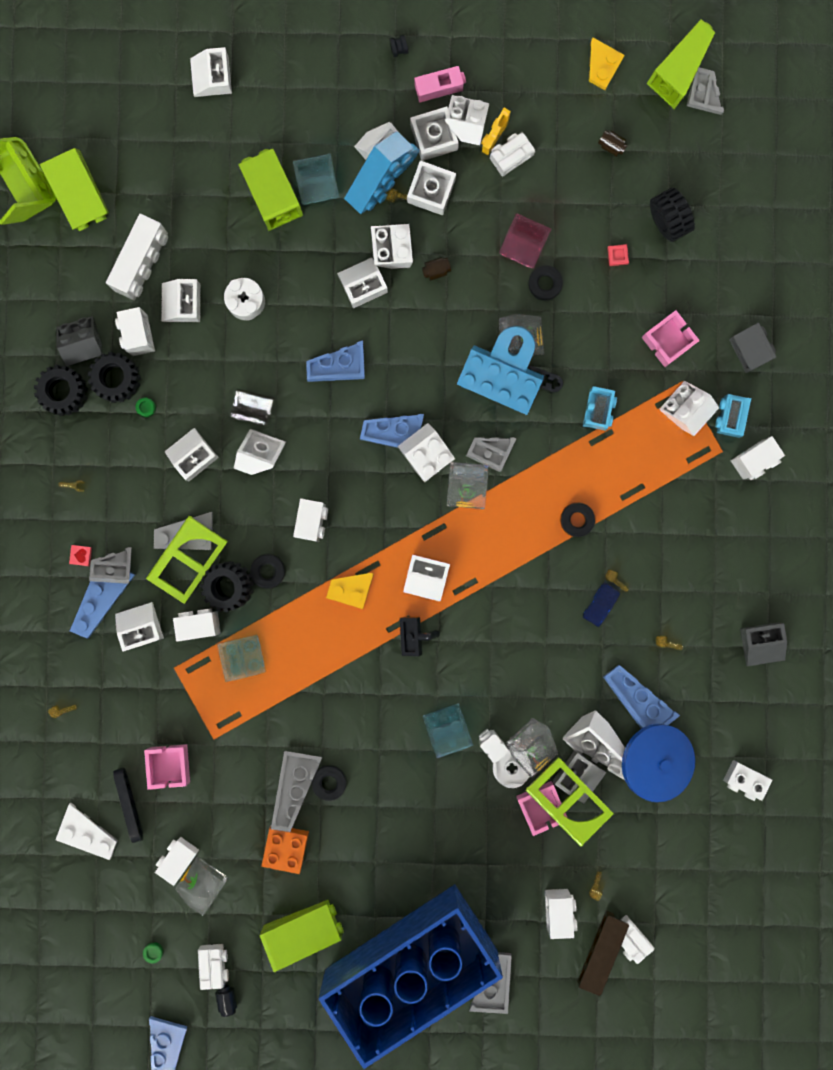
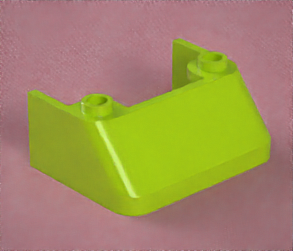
(24, 181)

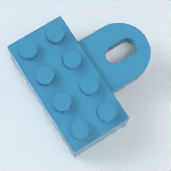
(380, 169)
(502, 374)

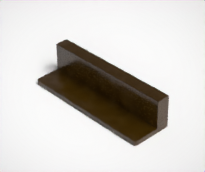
(602, 954)

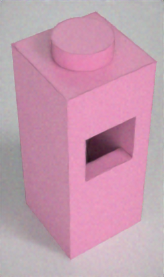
(439, 84)

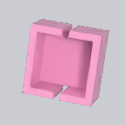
(669, 339)
(167, 765)
(534, 813)

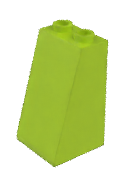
(678, 69)
(75, 189)
(270, 189)
(300, 934)

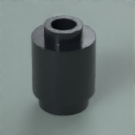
(226, 1001)

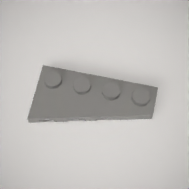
(293, 785)

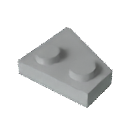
(704, 92)
(491, 451)
(111, 568)

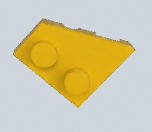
(603, 63)
(350, 589)

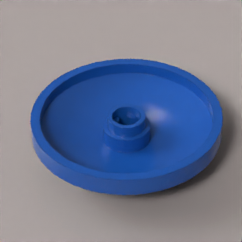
(658, 762)

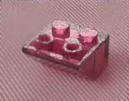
(525, 241)

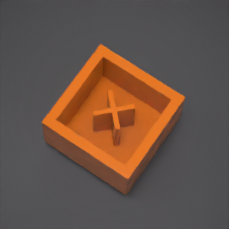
(285, 850)

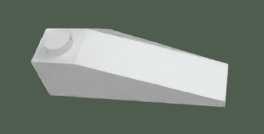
(598, 740)

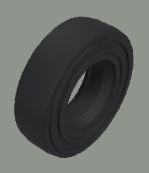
(548, 271)
(577, 531)
(279, 571)
(332, 794)

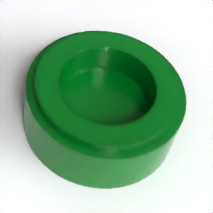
(145, 407)
(153, 952)

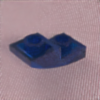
(601, 605)

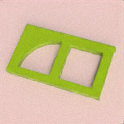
(189, 531)
(578, 830)

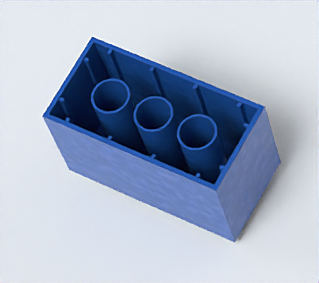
(409, 976)

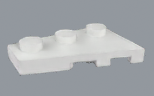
(84, 834)

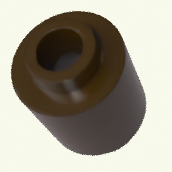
(613, 143)
(436, 268)

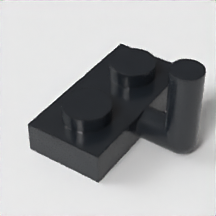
(412, 637)

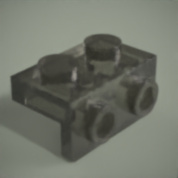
(252, 407)

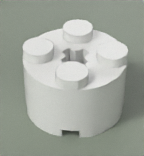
(239, 289)

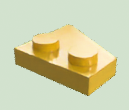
(497, 129)

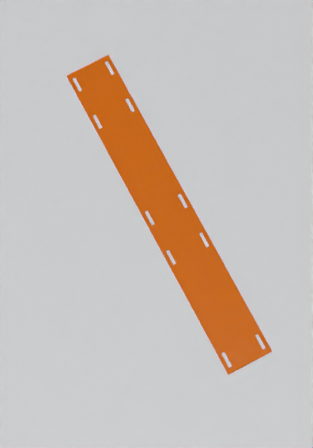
(517, 525)

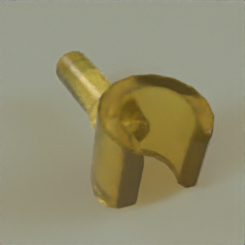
(392, 194)
(71, 485)
(612, 577)
(661, 641)
(56, 712)
(594, 892)

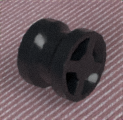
(398, 46)

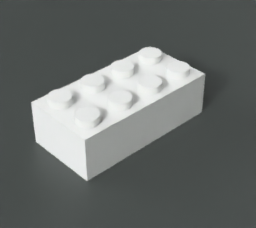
(137, 257)

